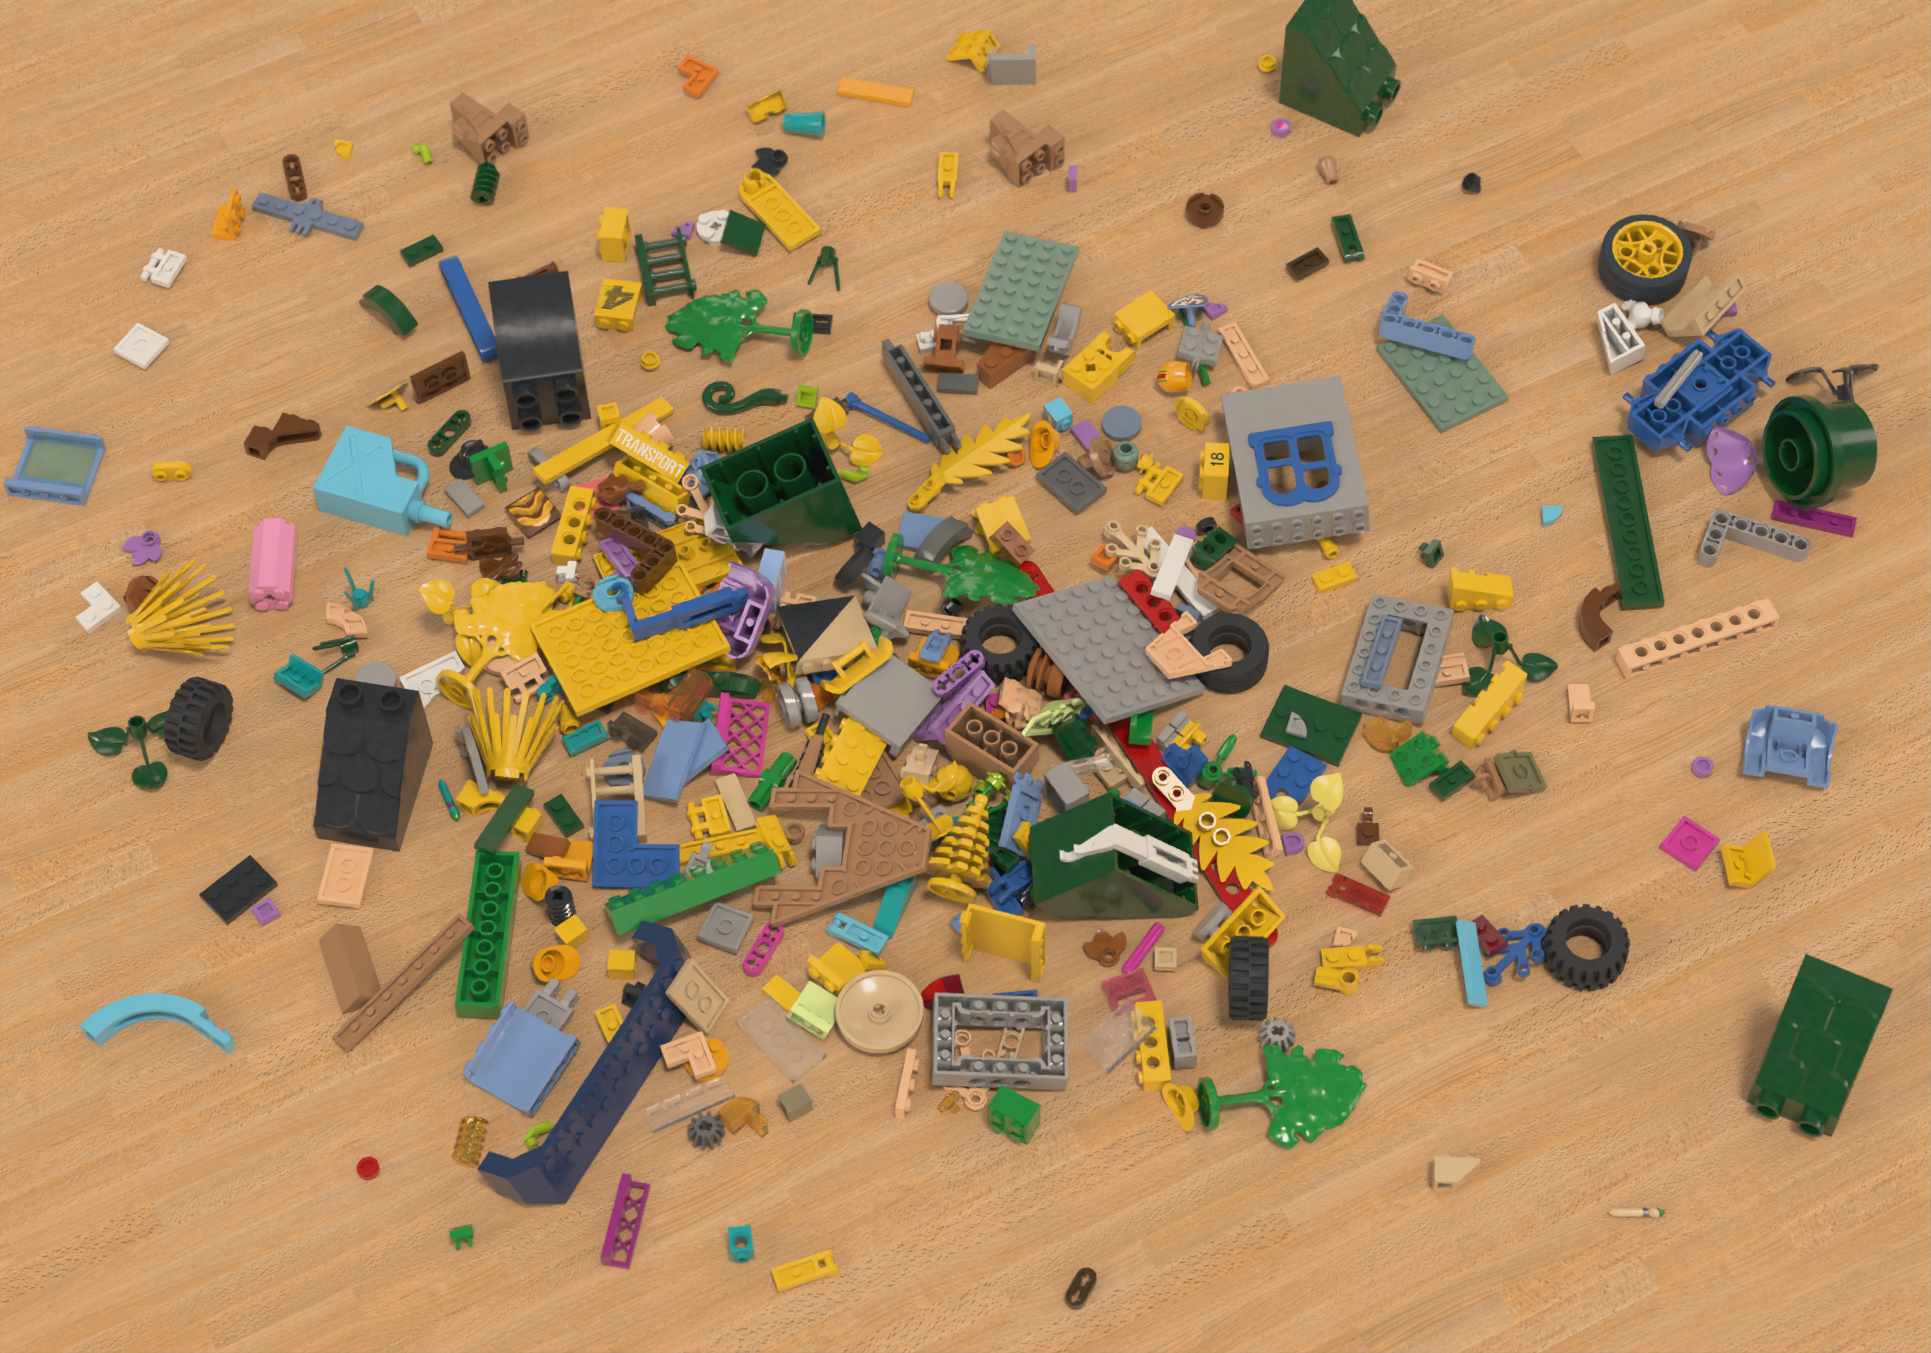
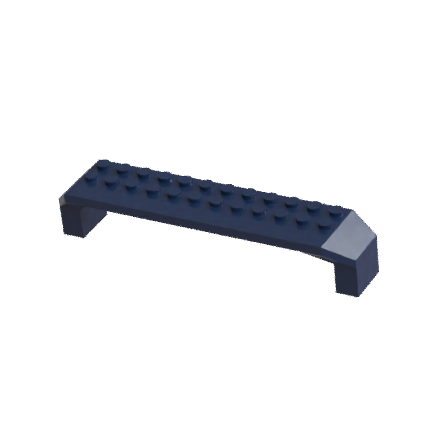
(558, 1165)

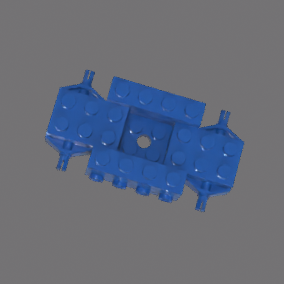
(1692, 411)

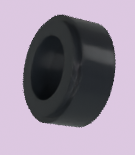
(1206, 525)

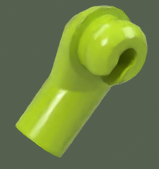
(424, 150)
(860, 474)
(533, 1133)

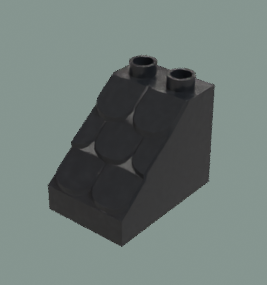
(370, 764)

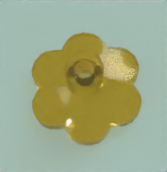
(767, 690)
(949, 1102)

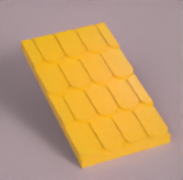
(698, 553)

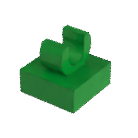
(460, 1233)

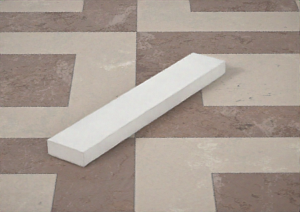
(1187, 582)

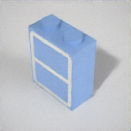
(774, 568)

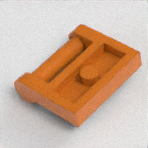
(444, 548)

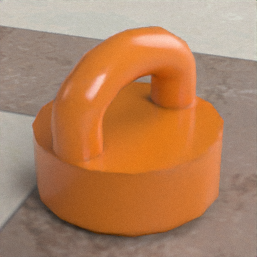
(1016, 457)

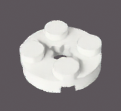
(705, 224)

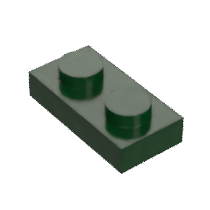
(421, 250)
(1452, 780)
(563, 816)

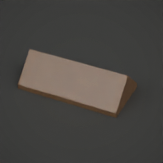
(349, 966)

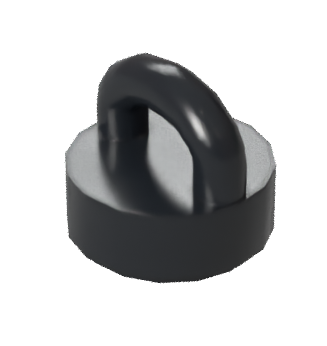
(1472, 183)
(952, 605)

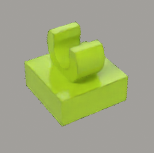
(807, 396)

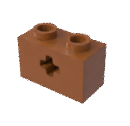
(1011, 544)

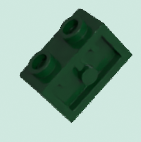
(1075, 738)

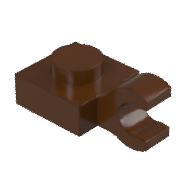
(1367, 831)

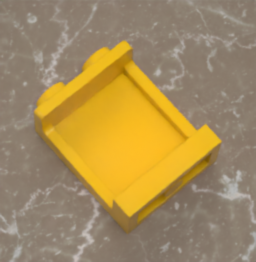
(1143, 318)
(996, 514)

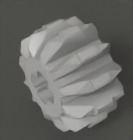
(1277, 1033)

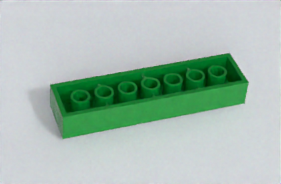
(692, 887)
(489, 944)

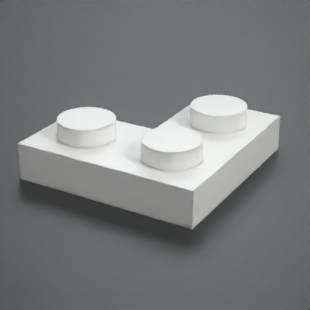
(101, 608)

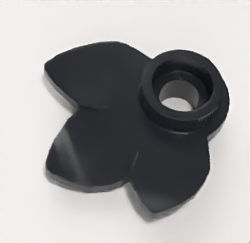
(770, 160)

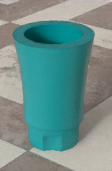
(805, 123)

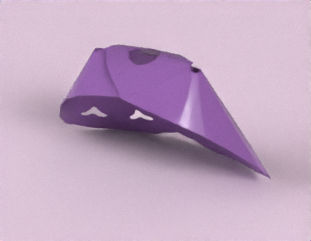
(1731, 459)

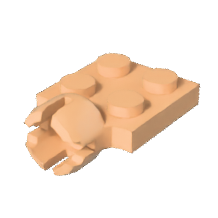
(1018, 702)

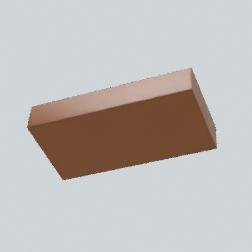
(547, 845)

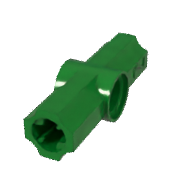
(770, 778)

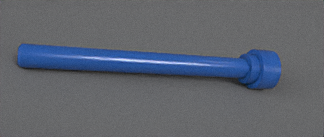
(855, 402)

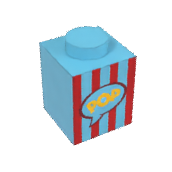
(1058, 414)

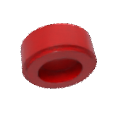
(368, 1168)

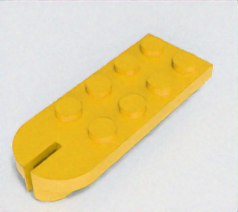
(777, 209)

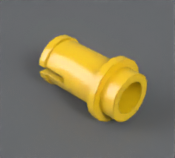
(1330, 550)

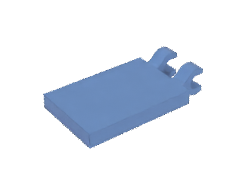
(1022, 806)

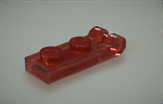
(1358, 894)

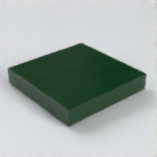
(742, 233)

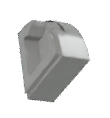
(1296, 726)

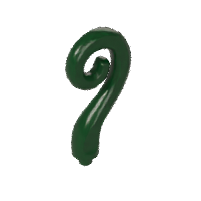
(763, 396)

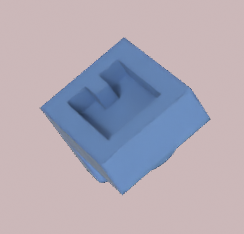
(875, 567)

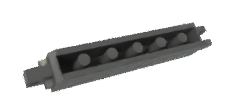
(920, 396)

